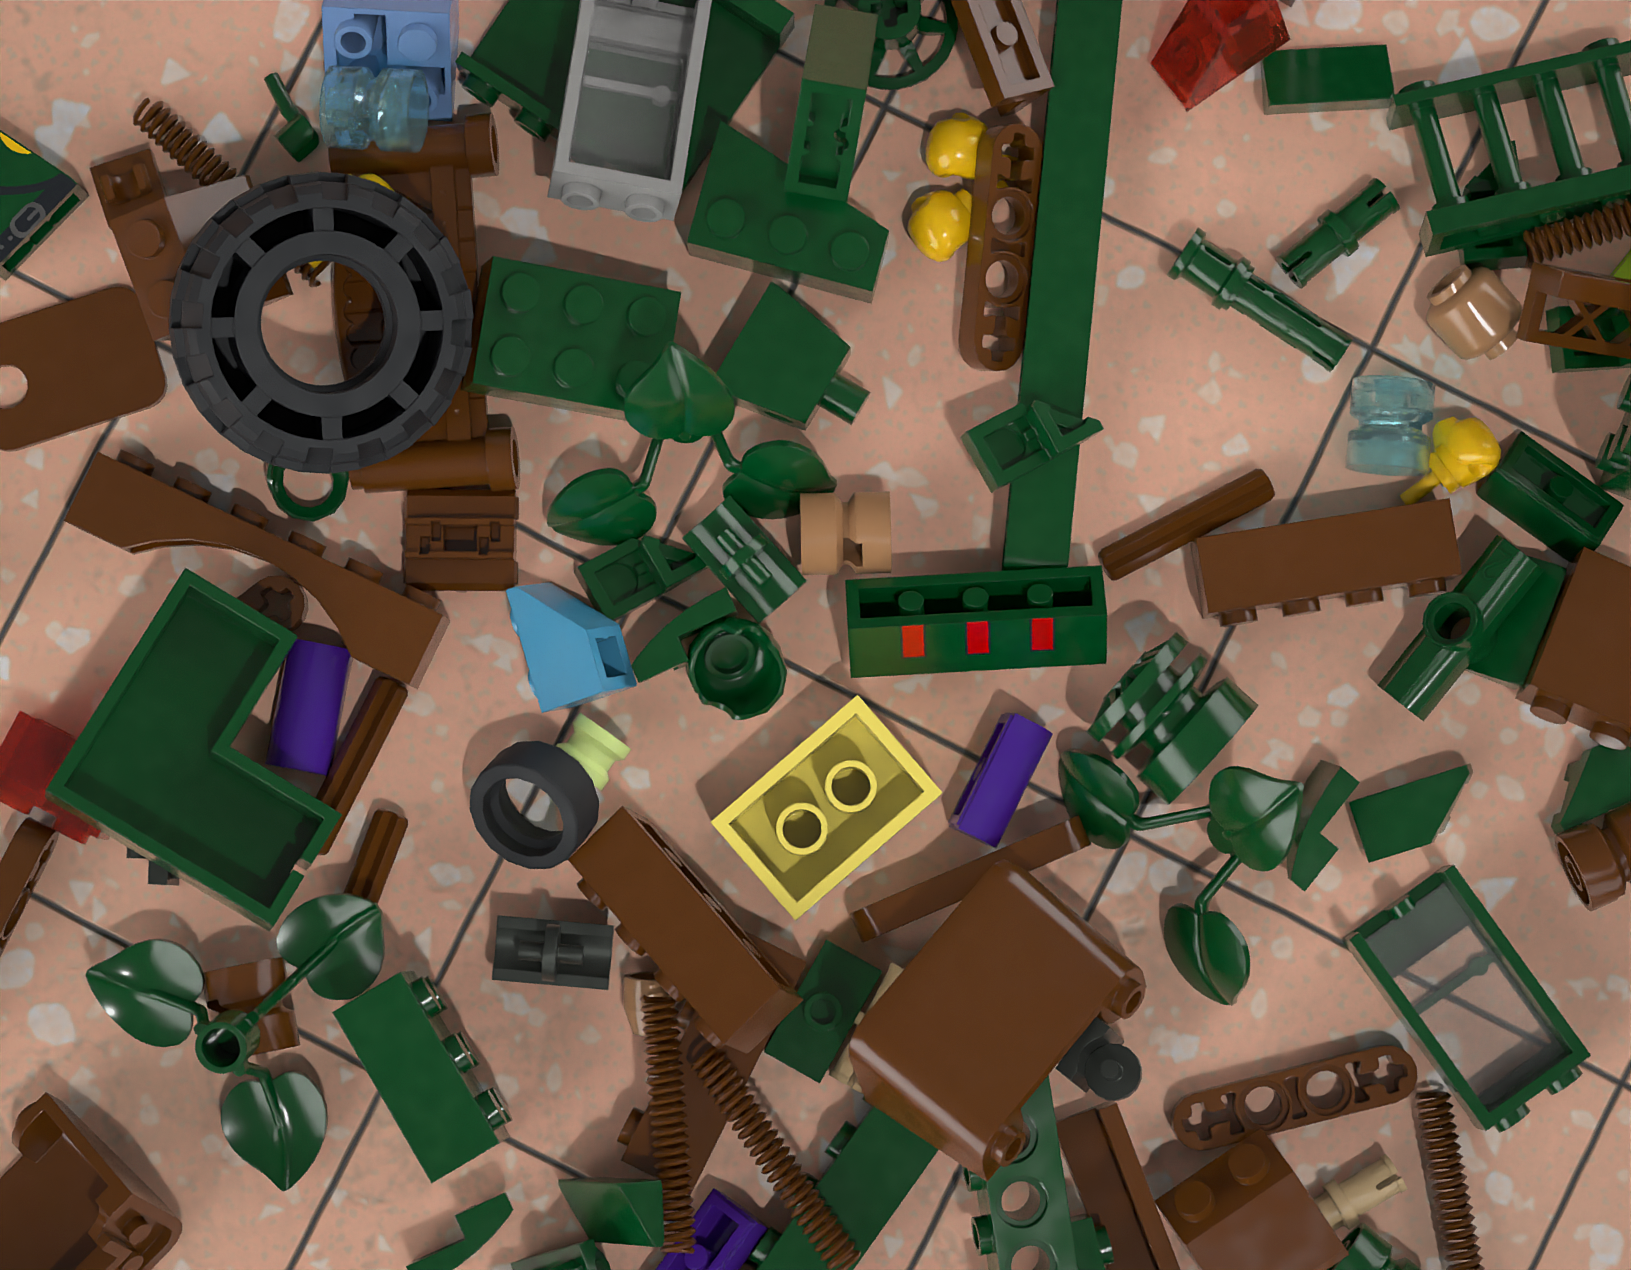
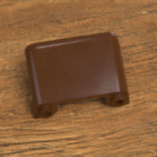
(989, 1017)
(76, 1200)

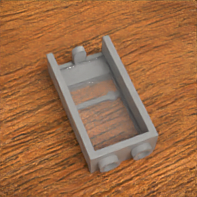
(629, 107)

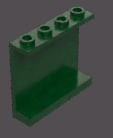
(530, 51)

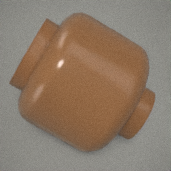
(1474, 312)

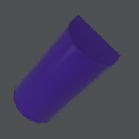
(309, 707)
(1000, 779)
(724, 1236)

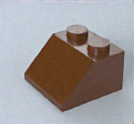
(157, 238)
(1250, 1214)

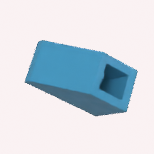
(568, 647)

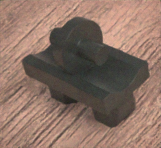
(553, 952)
(1102, 1063)

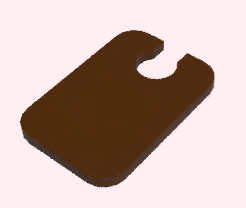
(81, 367)

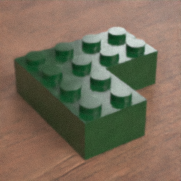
(162, 763)

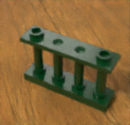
(1516, 205)

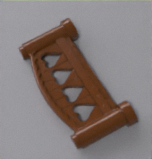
(438, 177)

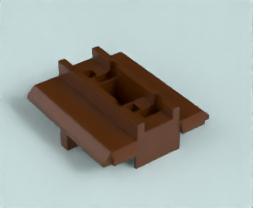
(461, 540)

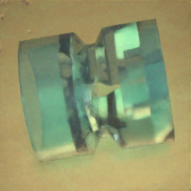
(372, 108)
(1390, 425)

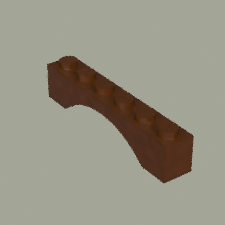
(143, 514)

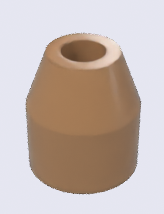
(635, 986)

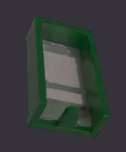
(1468, 1000)

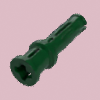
(1235, 286)

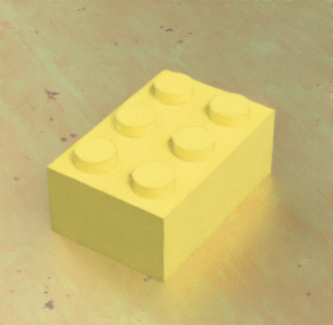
(826, 807)

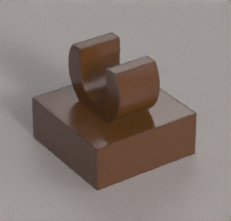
(128, 183)

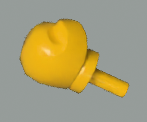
(954, 146)
(941, 222)
(1461, 457)

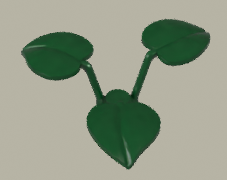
(683, 403)
(1249, 819)
(268, 1120)

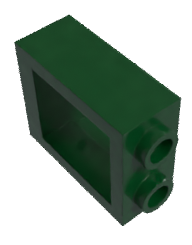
(831, 102)

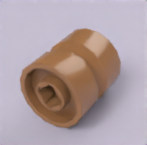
(845, 533)

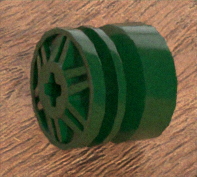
(1171, 717)

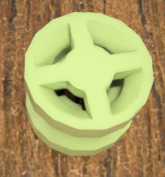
(594, 749)

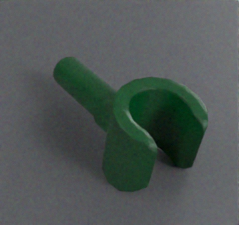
(297, 135)

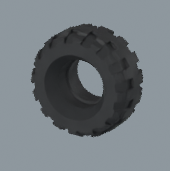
(221, 341)

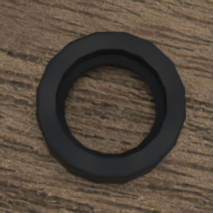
(515, 836)

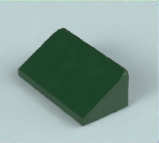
(1326, 79)
(1549, 498)
(1522, 630)
(617, 1209)

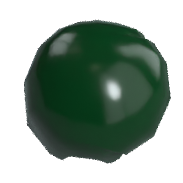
(737, 667)

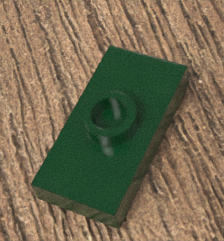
(830, 1003)

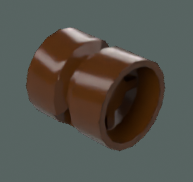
(1598, 858)
(245, 987)

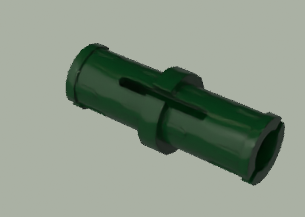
(1338, 233)

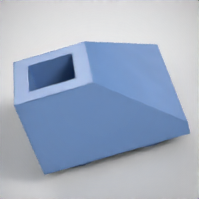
(397, 36)

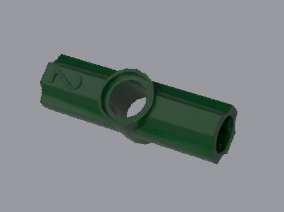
(1487, 597)

